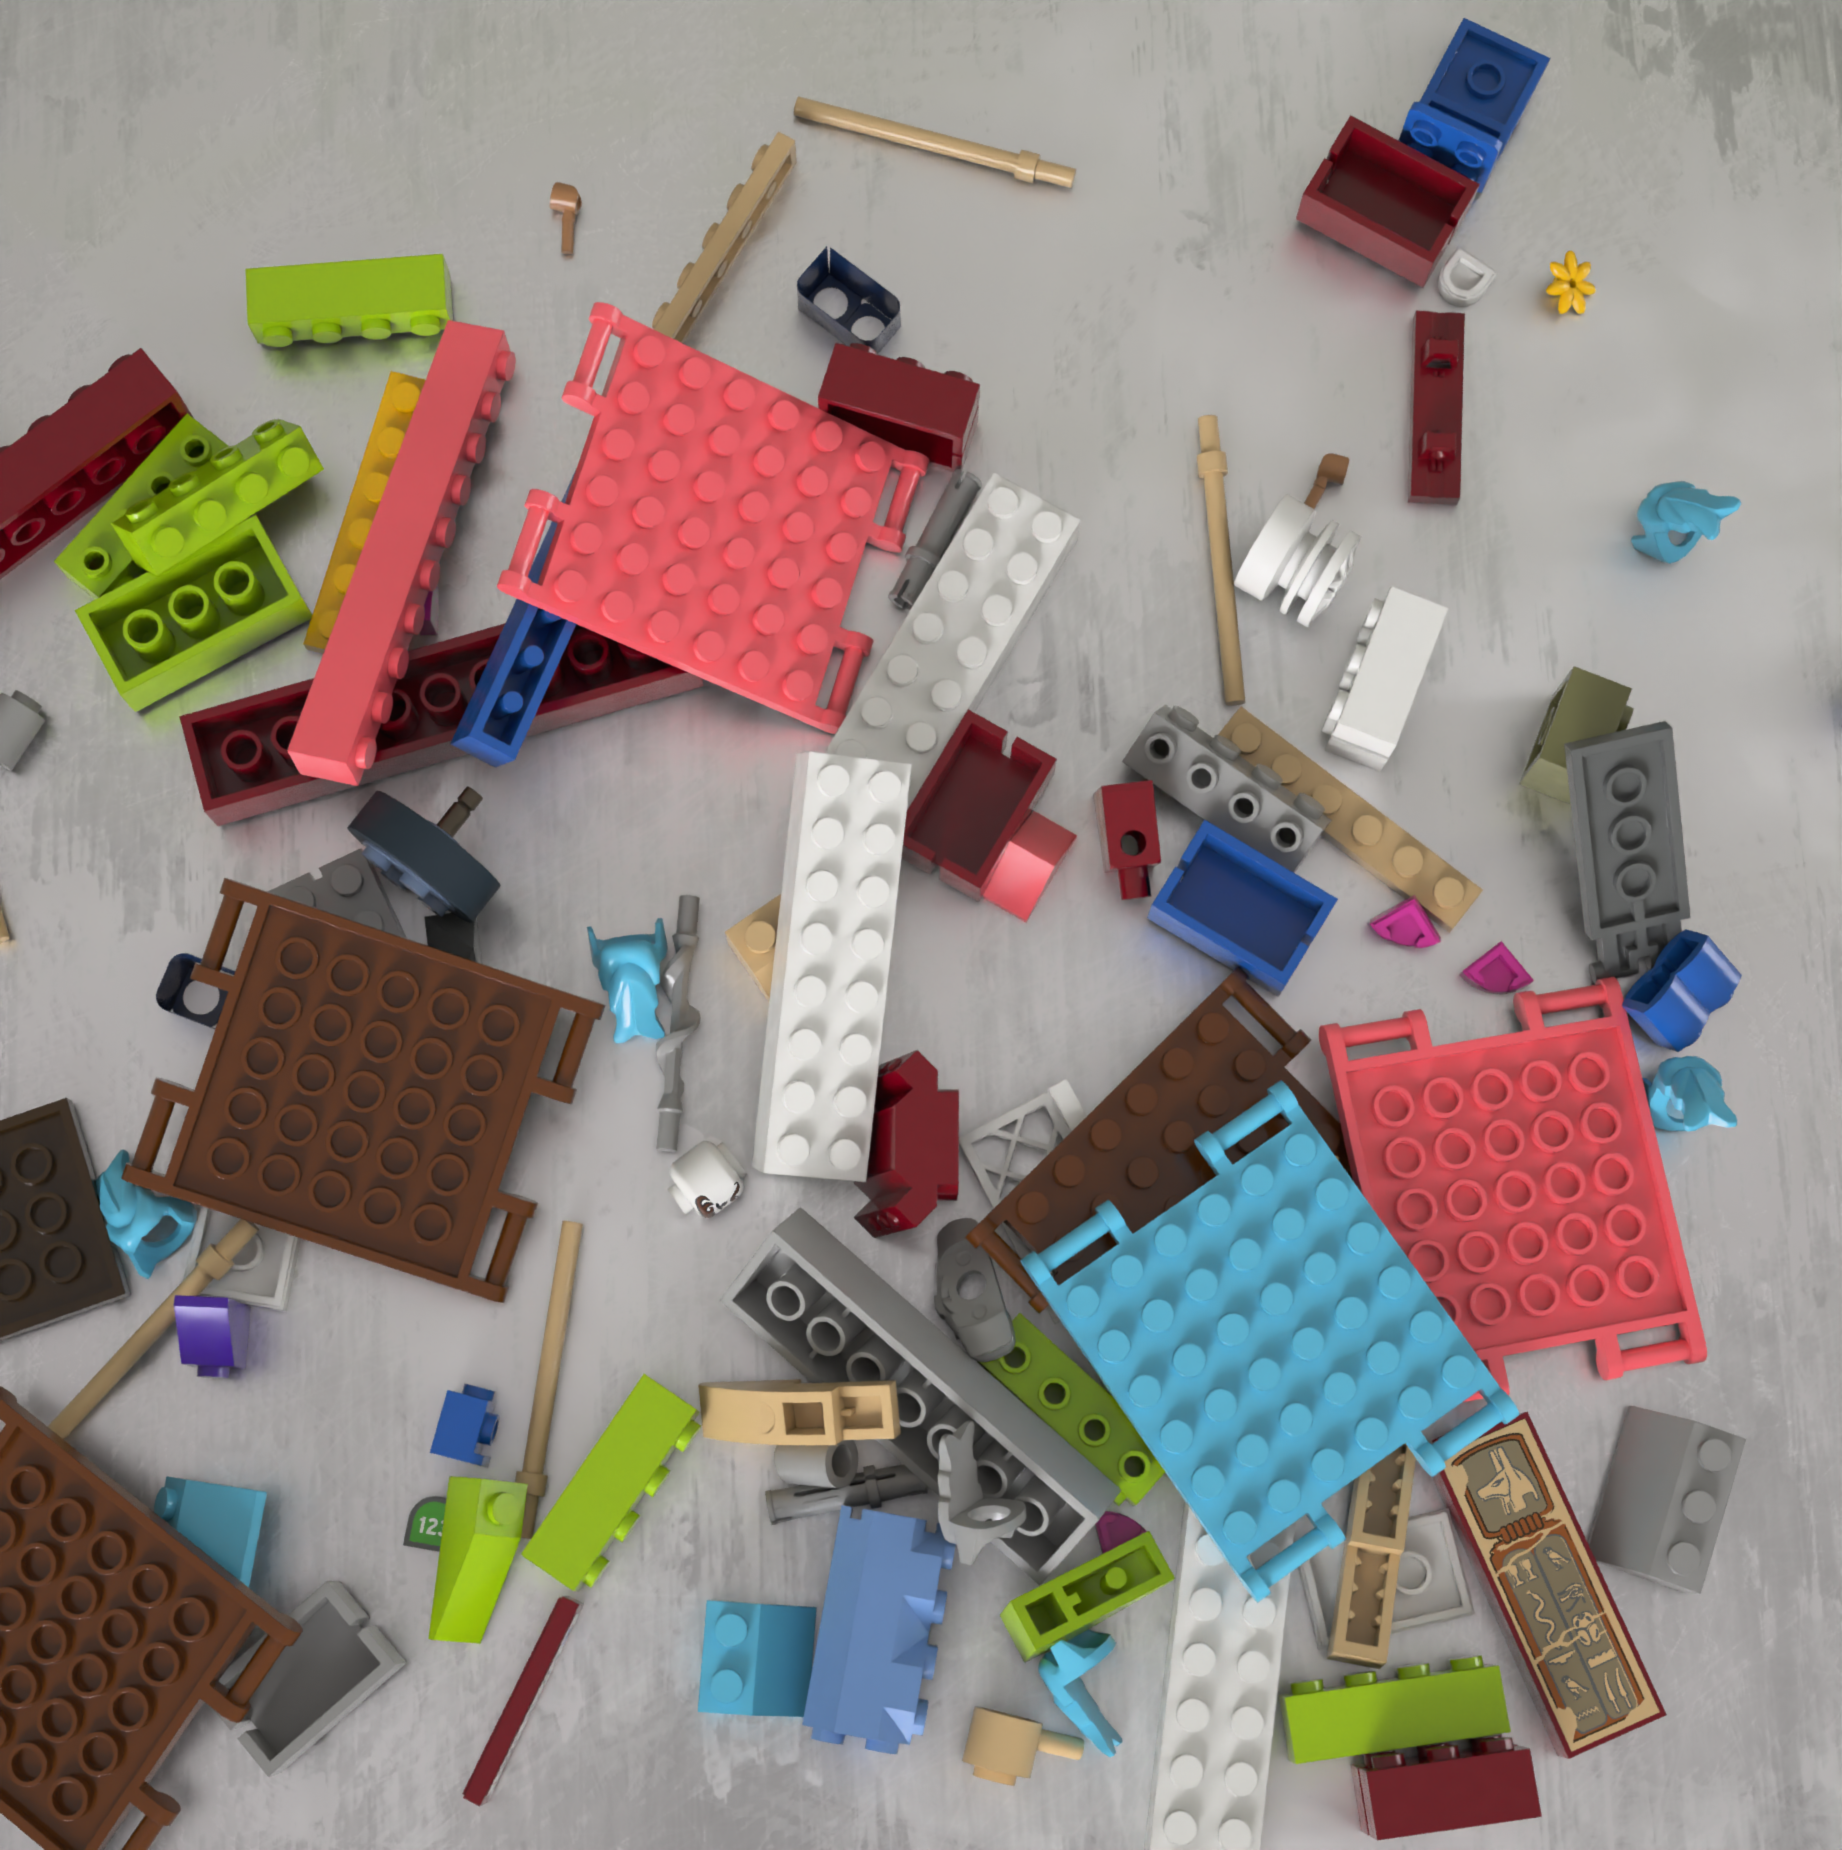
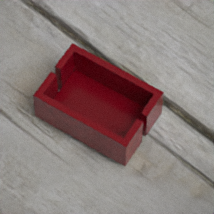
(1386, 201)
(903, 403)
(974, 804)
(1445, 1788)

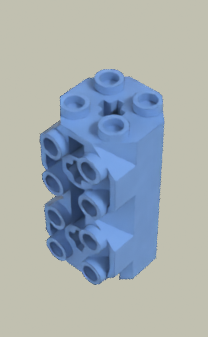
(877, 1630)

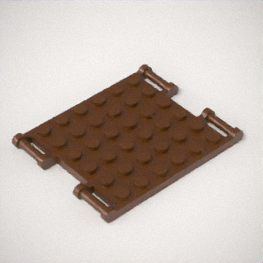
(362, 1091)
(1142, 1135)
(105, 1643)

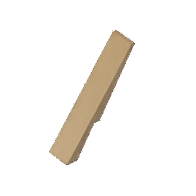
(1372, 1561)

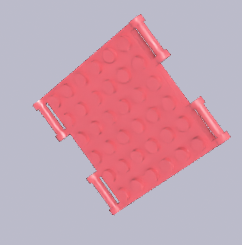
(714, 522)
(1523, 1179)

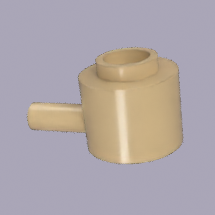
(1007, 1745)

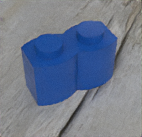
(1682, 990)

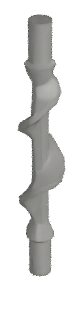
(684, 1021)

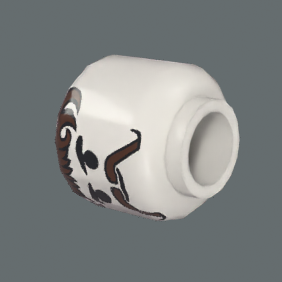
(706, 1179)

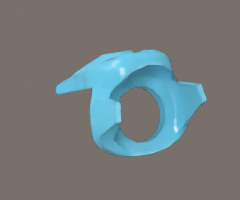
(1682, 509)
(630, 973)
(1694, 1090)
(135, 1211)
(1061, 1674)

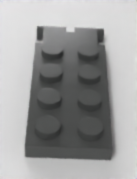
(1628, 845)

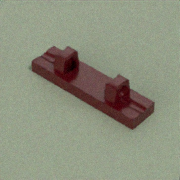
(1436, 408)

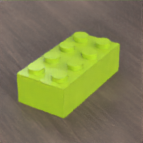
(194, 615)

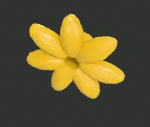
(1570, 283)

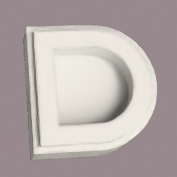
(1464, 278)

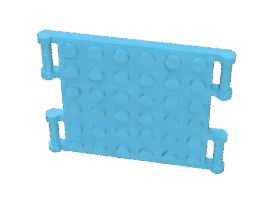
(1269, 1340)

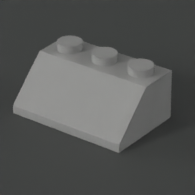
(1665, 1498)

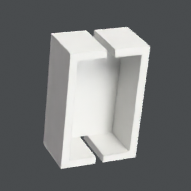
(1383, 677)

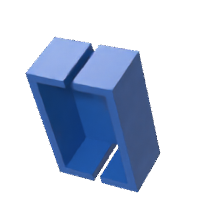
(1241, 907)

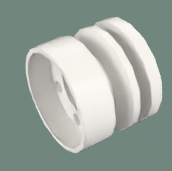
(1297, 560)

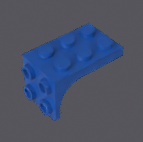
(1474, 101)

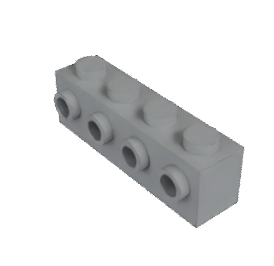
(1226, 788)

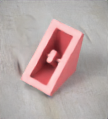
(1028, 865)

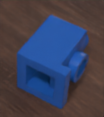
(466, 1425)

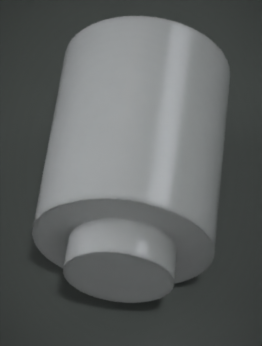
(17, 726)
(817, 1464)

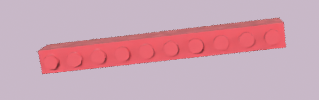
(402, 555)

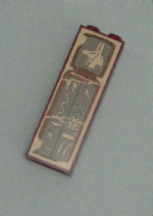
(1546, 1589)

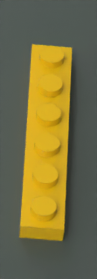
(376, 466)

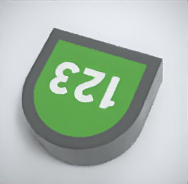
(426, 1524)

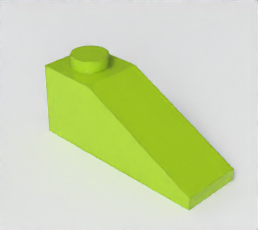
(475, 1555)
(1085, 1596)

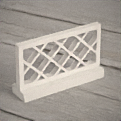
(1066, 1115)

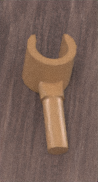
(566, 200)
(1331, 469)

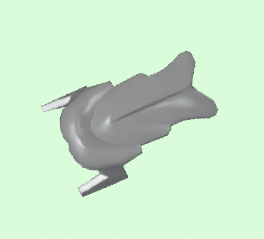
(961, 1501)

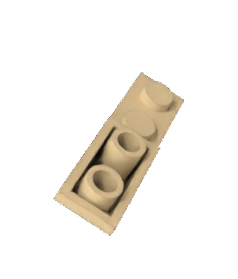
(799, 1412)

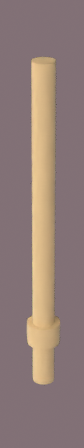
(1025, 165)
(1212, 468)
(212, 1263)
(548, 1373)

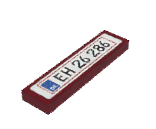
(522, 1700)

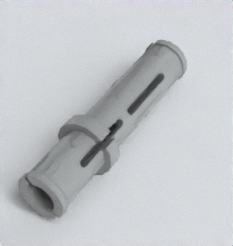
(935, 538)
(866, 1488)

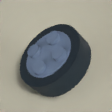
(426, 855)

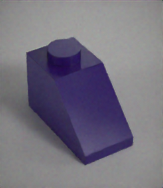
(212, 1334)

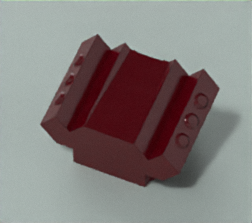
(910, 1147)

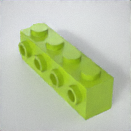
(348, 299)
(217, 495)
(97, 556)
(1076, 1410)
(611, 1483)
(1393, 1712)

